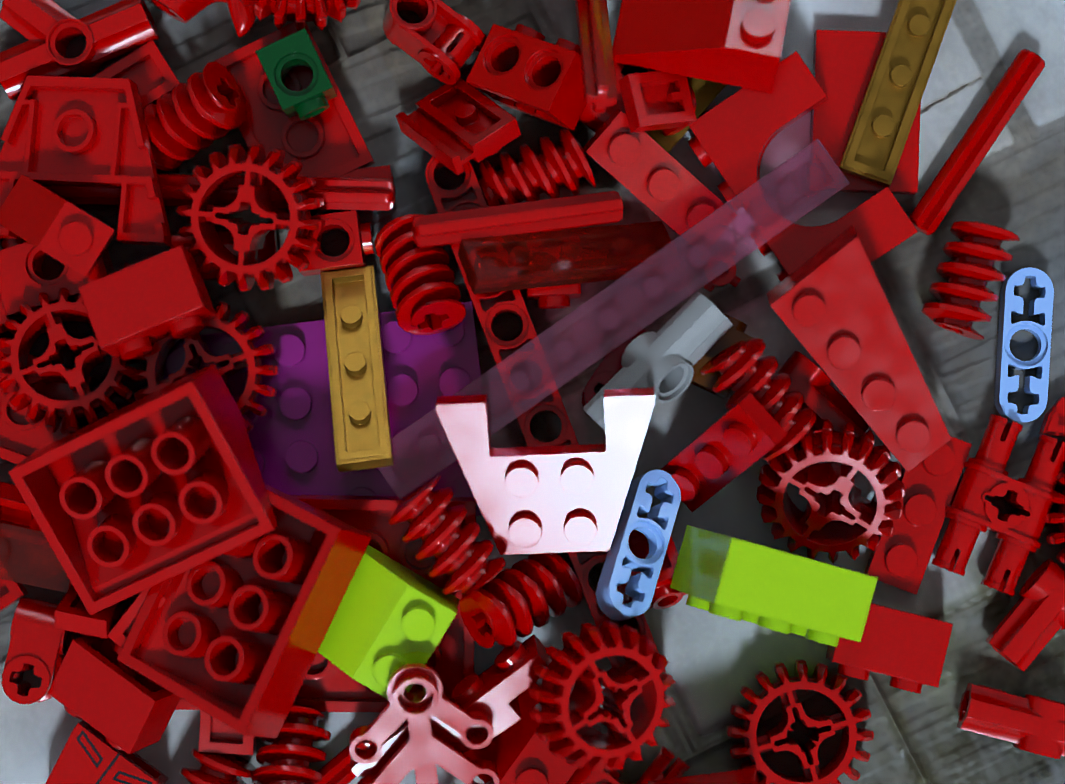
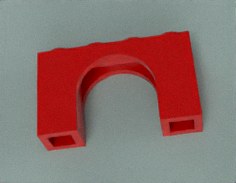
(736, 138)

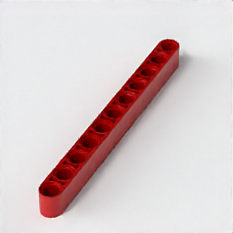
(488, 307)

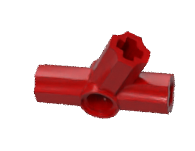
(50, 30)

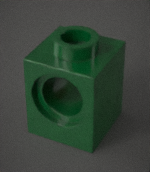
(290, 53)

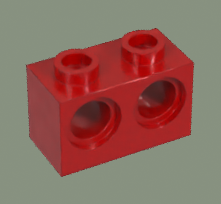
(531, 74)

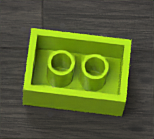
(772, 587)

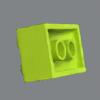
(386, 621)

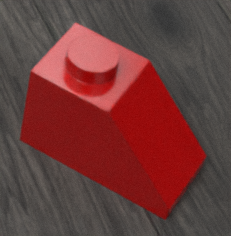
(55, 226)

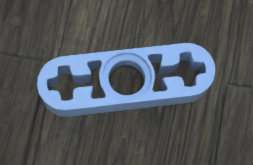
(1013, 305)
(621, 561)

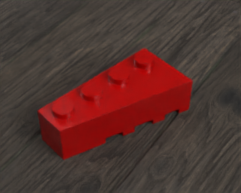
(855, 338)

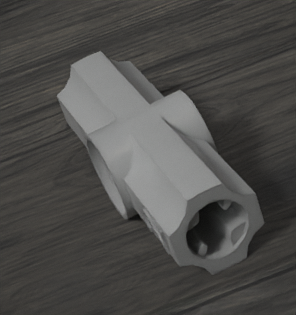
(668, 356)

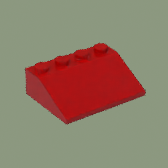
(704, 39)
(148, 490)
(250, 620)

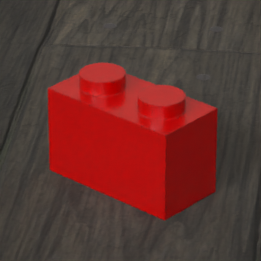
(148, 303)
(896, 645)
(111, 695)

